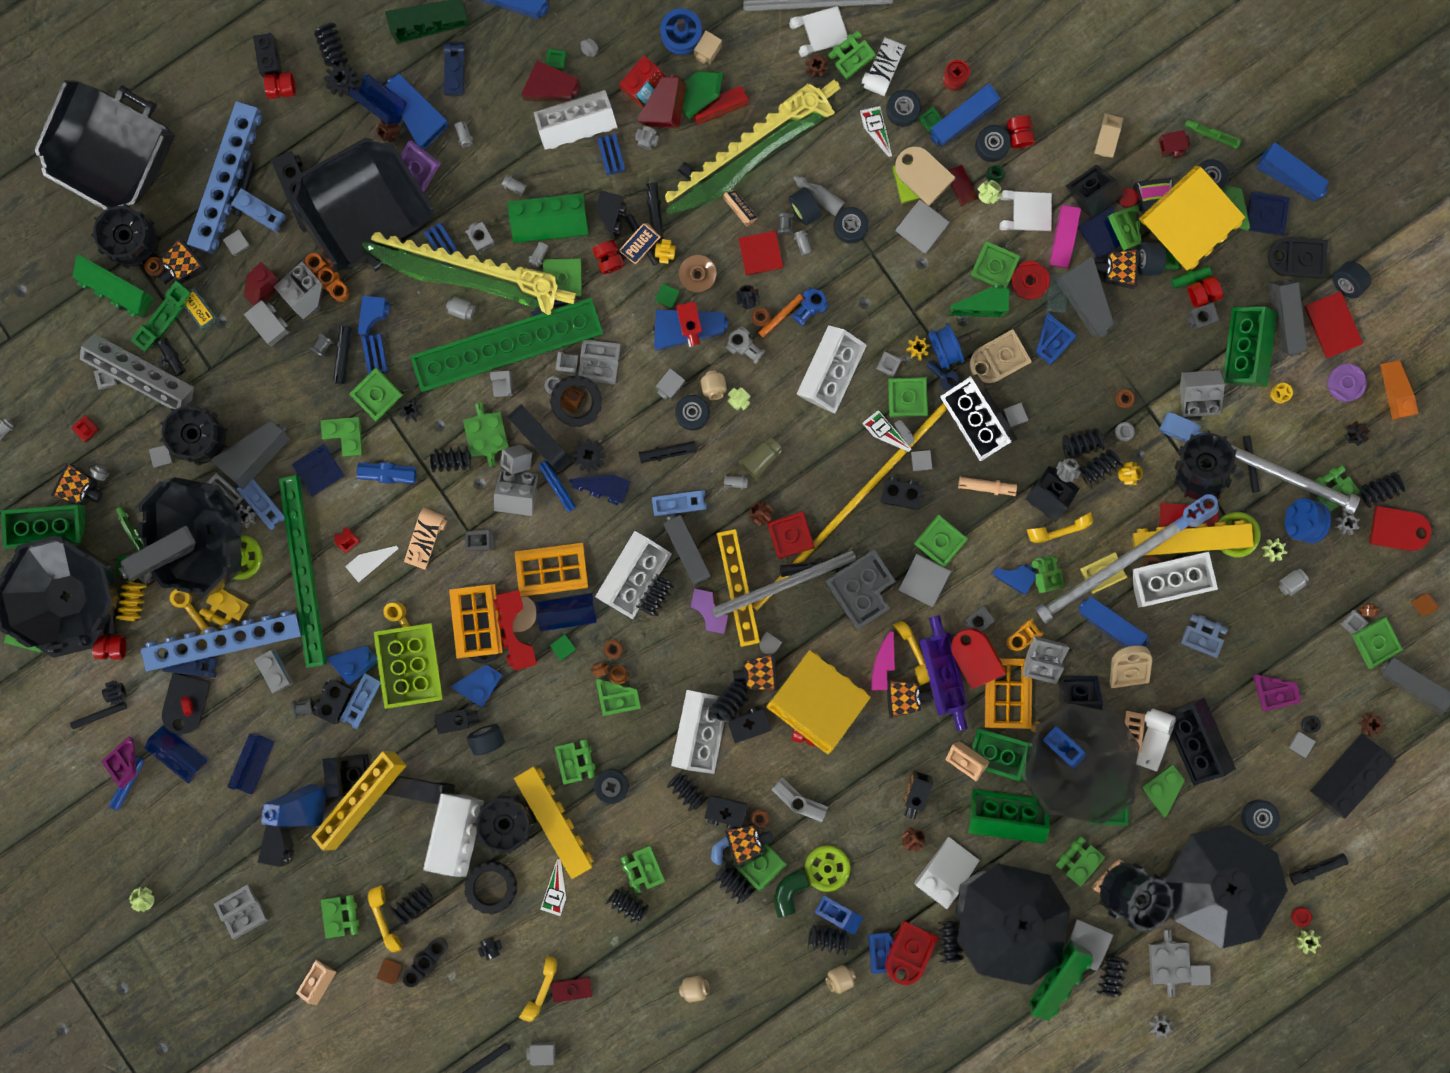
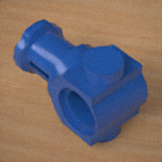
(809, 307)

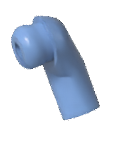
(717, 851)

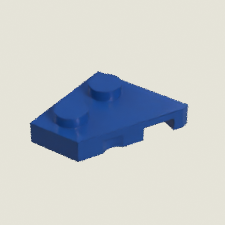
(1053, 339)
(353, 663)
(478, 685)
(879, 948)

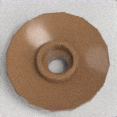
(695, 264)

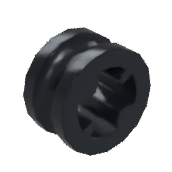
(1307, 728)

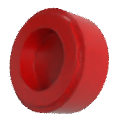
(1129, 198)
(187, 705)
(1301, 916)

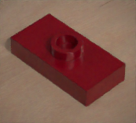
(571, 989)

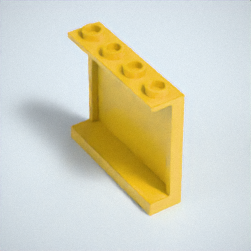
(1192, 218)
(818, 702)

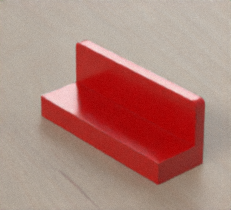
(726, 103)

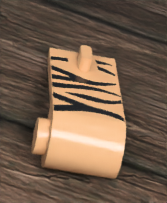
(424, 537)

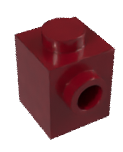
(1174, 144)

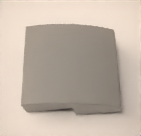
(922, 226)
(599, 361)
(924, 580)
(1045, 660)
(241, 912)
(1092, 939)

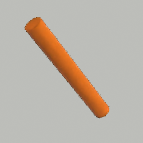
(781, 315)

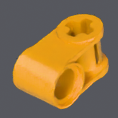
(1025, 633)

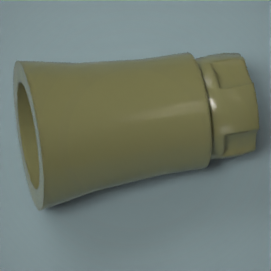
(760, 458)

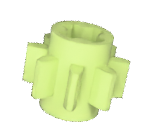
(989, 192)
(738, 398)
(1270, 553)
(141, 899)
(1309, 936)

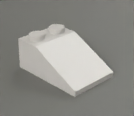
(946, 872)

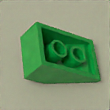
(988, 303)
(1004, 754)

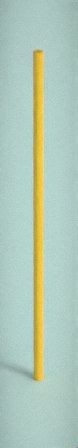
(863, 492)

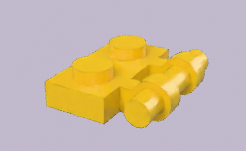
(227, 603)

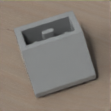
(300, 290)
(1201, 393)
(516, 492)

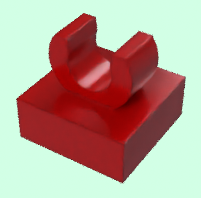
(85, 428)
(346, 540)

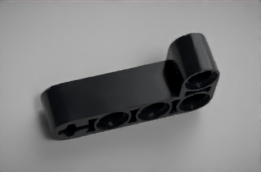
(540, 438)
(419, 789)

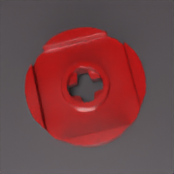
(1037, 272)

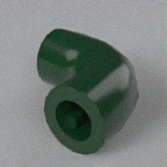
(786, 890)

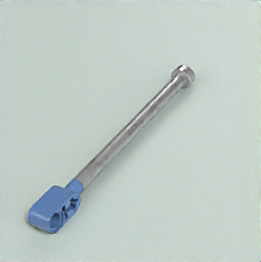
(1182, 429)
(1140, 550)

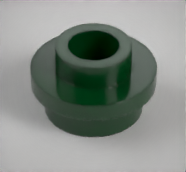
(995, 169)

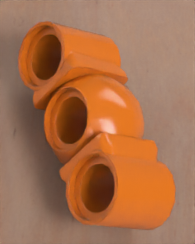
(323, 269)

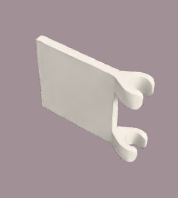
(823, 29)
(1030, 211)

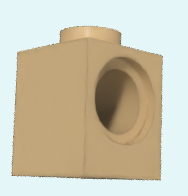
(707, 48)

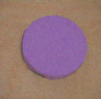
(1346, 382)

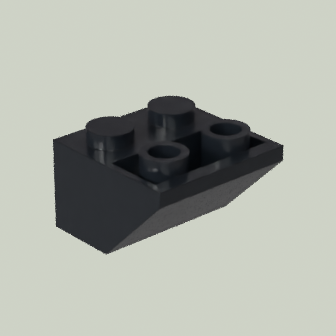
(610, 211)

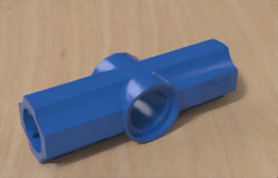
(386, 473)

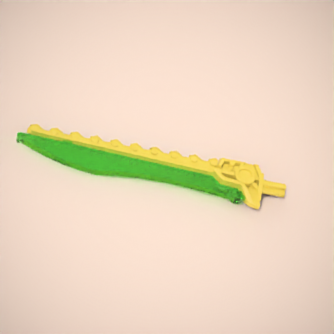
(799, 105)
(530, 281)

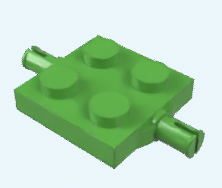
(485, 434)

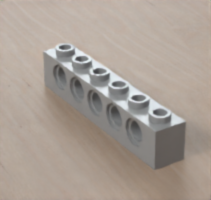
(136, 372)

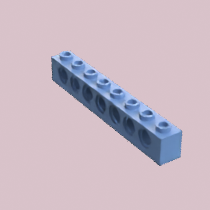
(240, 114)
(153, 660)

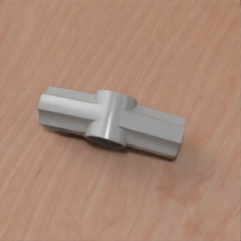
(789, 794)

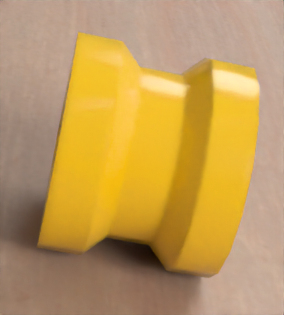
(1284, 390)

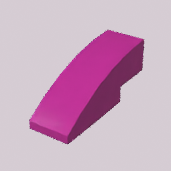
(1064, 236)
(883, 662)

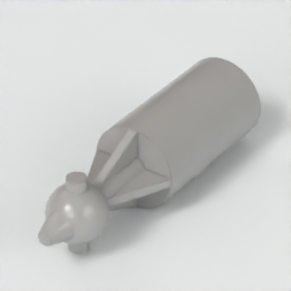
(823, 197)

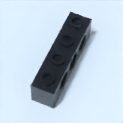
(283, 165)

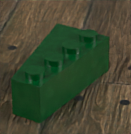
(426, 20)

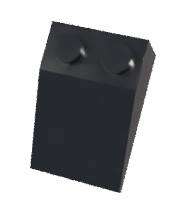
(276, 846)

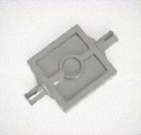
(1169, 963)

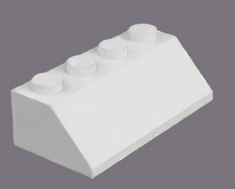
(575, 120)
(831, 369)
(633, 574)
(1173, 579)
(698, 734)
(453, 835)

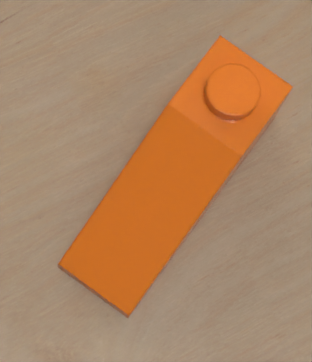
(1398, 390)

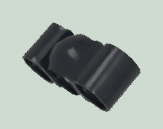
(418, 969)

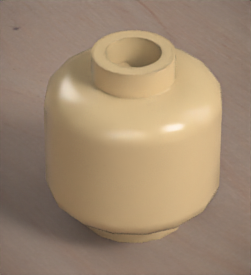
(713, 385)
(840, 979)
(694, 989)

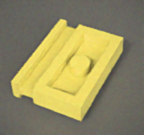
(1094, 567)

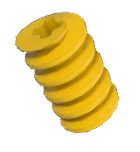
(131, 601)

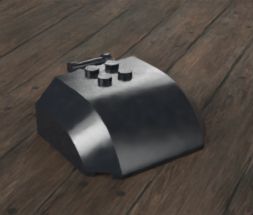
(102, 144)
(356, 196)

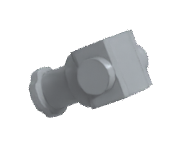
(746, 346)

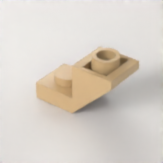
(1108, 135)

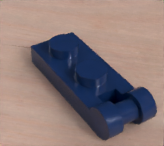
(454, 69)
(194, 667)

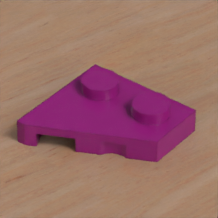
(1275, 692)
(122, 762)

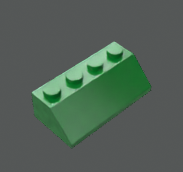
(548, 218)
(111, 286)
(1249, 346)
(34, 524)
(1007, 817)
(1059, 982)

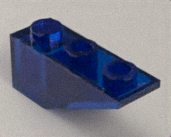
(608, 486)

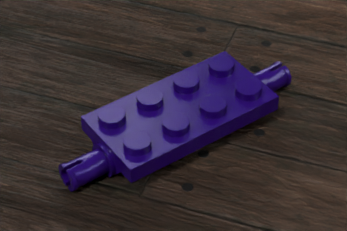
(944, 674)

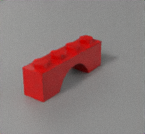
(509, 605)

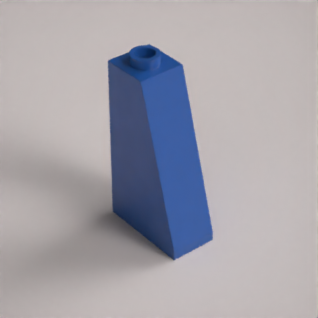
(530, 8)
(419, 116)
(965, 116)
(1292, 172)
(669, 333)
(1112, 624)
(296, 808)

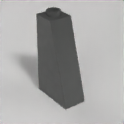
(1087, 297)
(1290, 322)
(252, 453)
(686, 549)
(158, 554)
(1417, 686)

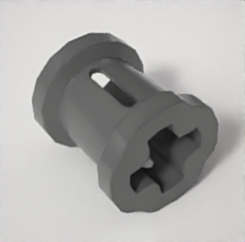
(785, 224)
(321, 345)
(302, 707)

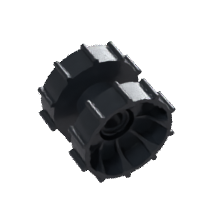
(109, 234)
(177, 431)
(1206, 450)
(489, 826)
(1136, 896)

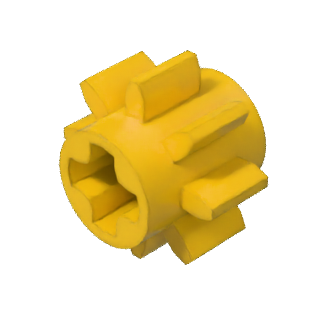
(665, 251)
(921, 343)
(1130, 473)

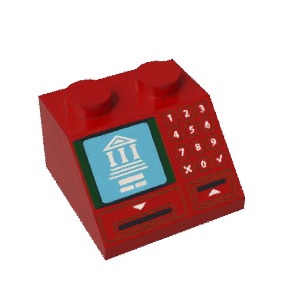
(641, 81)

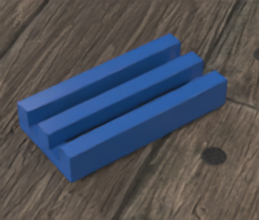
(607, 139)
(434, 230)
(371, 338)

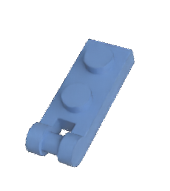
(258, 210)
(678, 503)
(261, 504)
(361, 700)

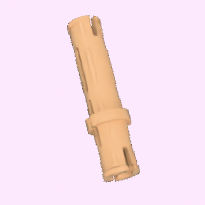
(987, 486)

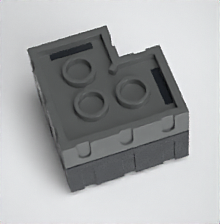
(859, 589)

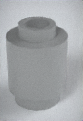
(460, 308)
(1293, 582)

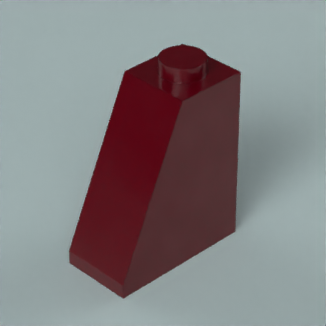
(550, 85)
(664, 104)
(260, 284)

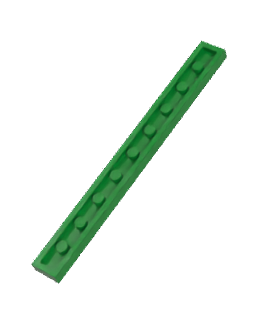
(302, 571)

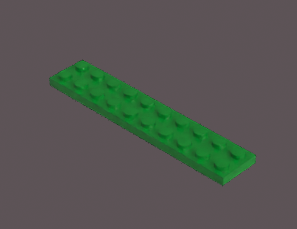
(506, 345)

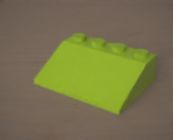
(408, 666)

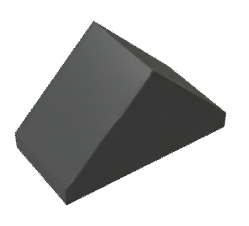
(480, 540)

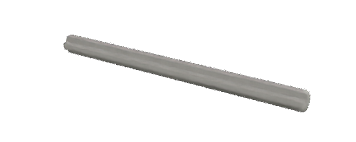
(753, 5)
(784, 584)

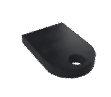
(1300, 258)
(485, 639)
(172, 709)

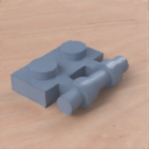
(1202, 641)

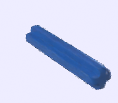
(557, 486)
(121, 793)

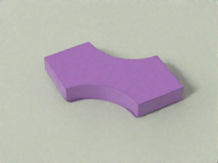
(703, 602)

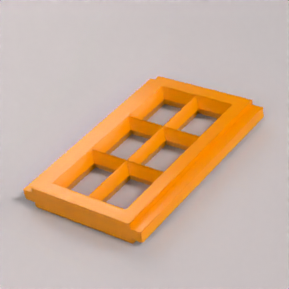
(548, 552)
(458, 624)
(1026, 699)

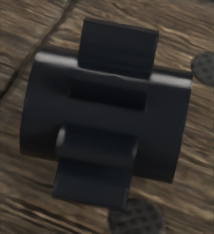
(747, 296)
(410, 405)
(1357, 433)
(114, 692)
(489, 948)

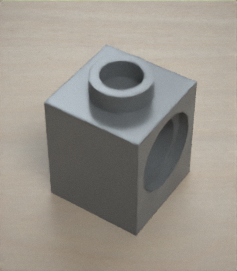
(1210, 315)
(983, 614)

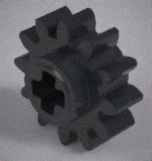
(336, 74)
(581, 453)

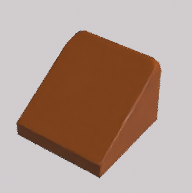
(571, 399)
(1424, 604)
(389, 971)

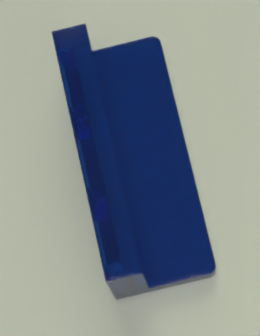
(379, 100)
(565, 612)
(175, 753)
(251, 763)

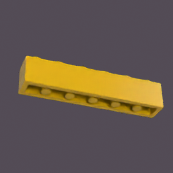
(1201, 538)
(738, 586)
(358, 800)
(553, 822)

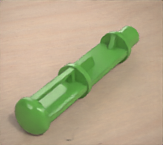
(1214, 134)
(131, 532)

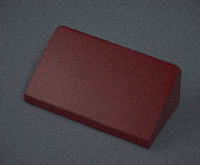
(962, 186)

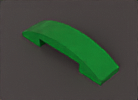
(163, 317)

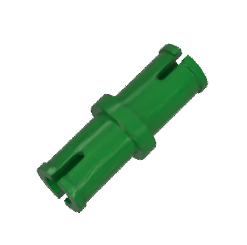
(1191, 277)

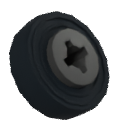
(617, 783)

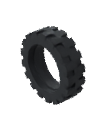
(555, 401)
(472, 897)

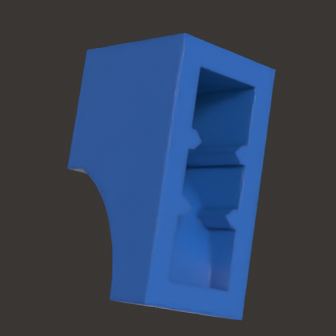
(372, 310)
(1018, 579)
(1065, 747)
(838, 915)

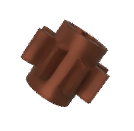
(819, 62)
(388, 132)
(760, 513)
(1371, 719)
(913, 839)

